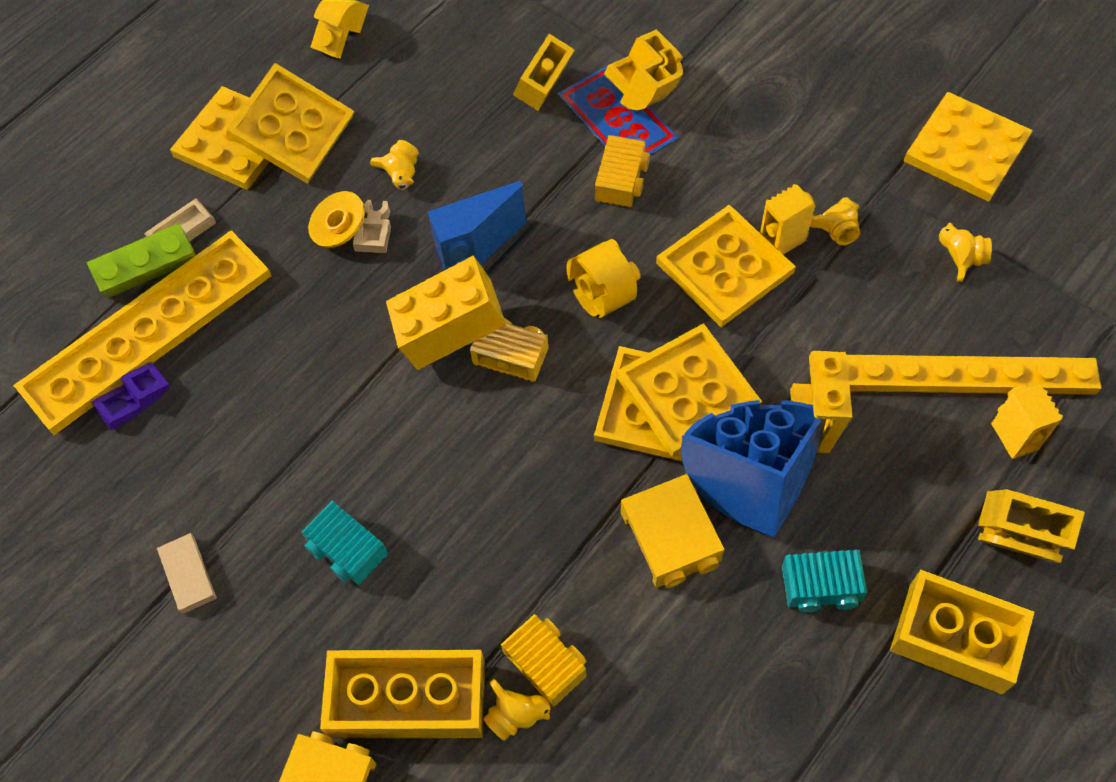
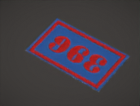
(599, 107)

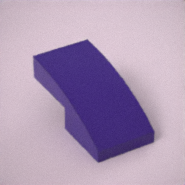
(136, 394)

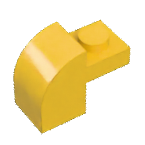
(334, 23)

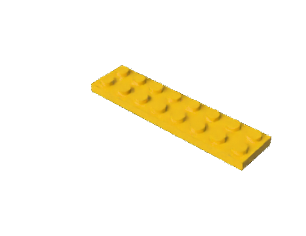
(142, 331)

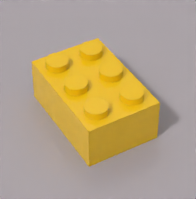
(445, 313)
(962, 632)

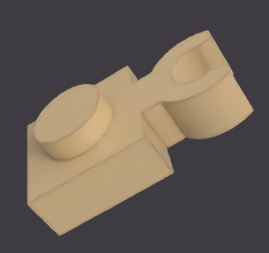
(374, 231)

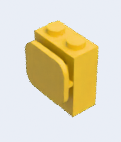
(1029, 524)

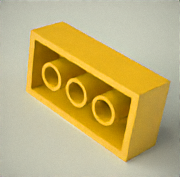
(403, 694)

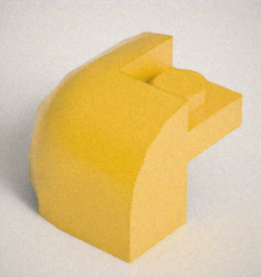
(647, 72)

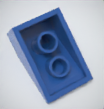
(477, 224)

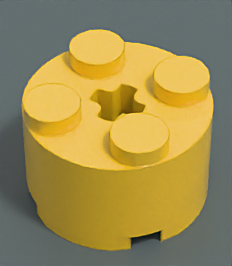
(603, 278)

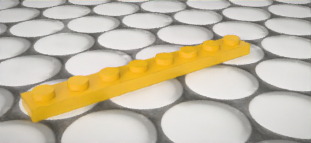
(971, 374)

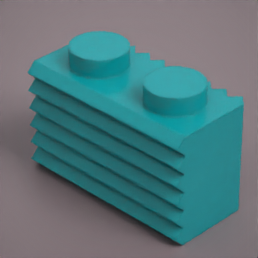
(344, 544)
(824, 580)

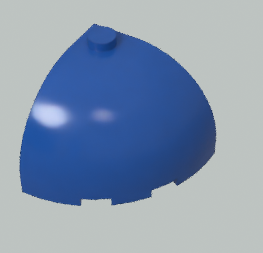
(753, 460)

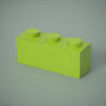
(141, 261)

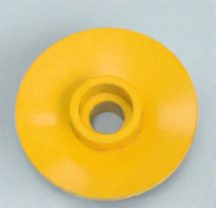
(336, 219)

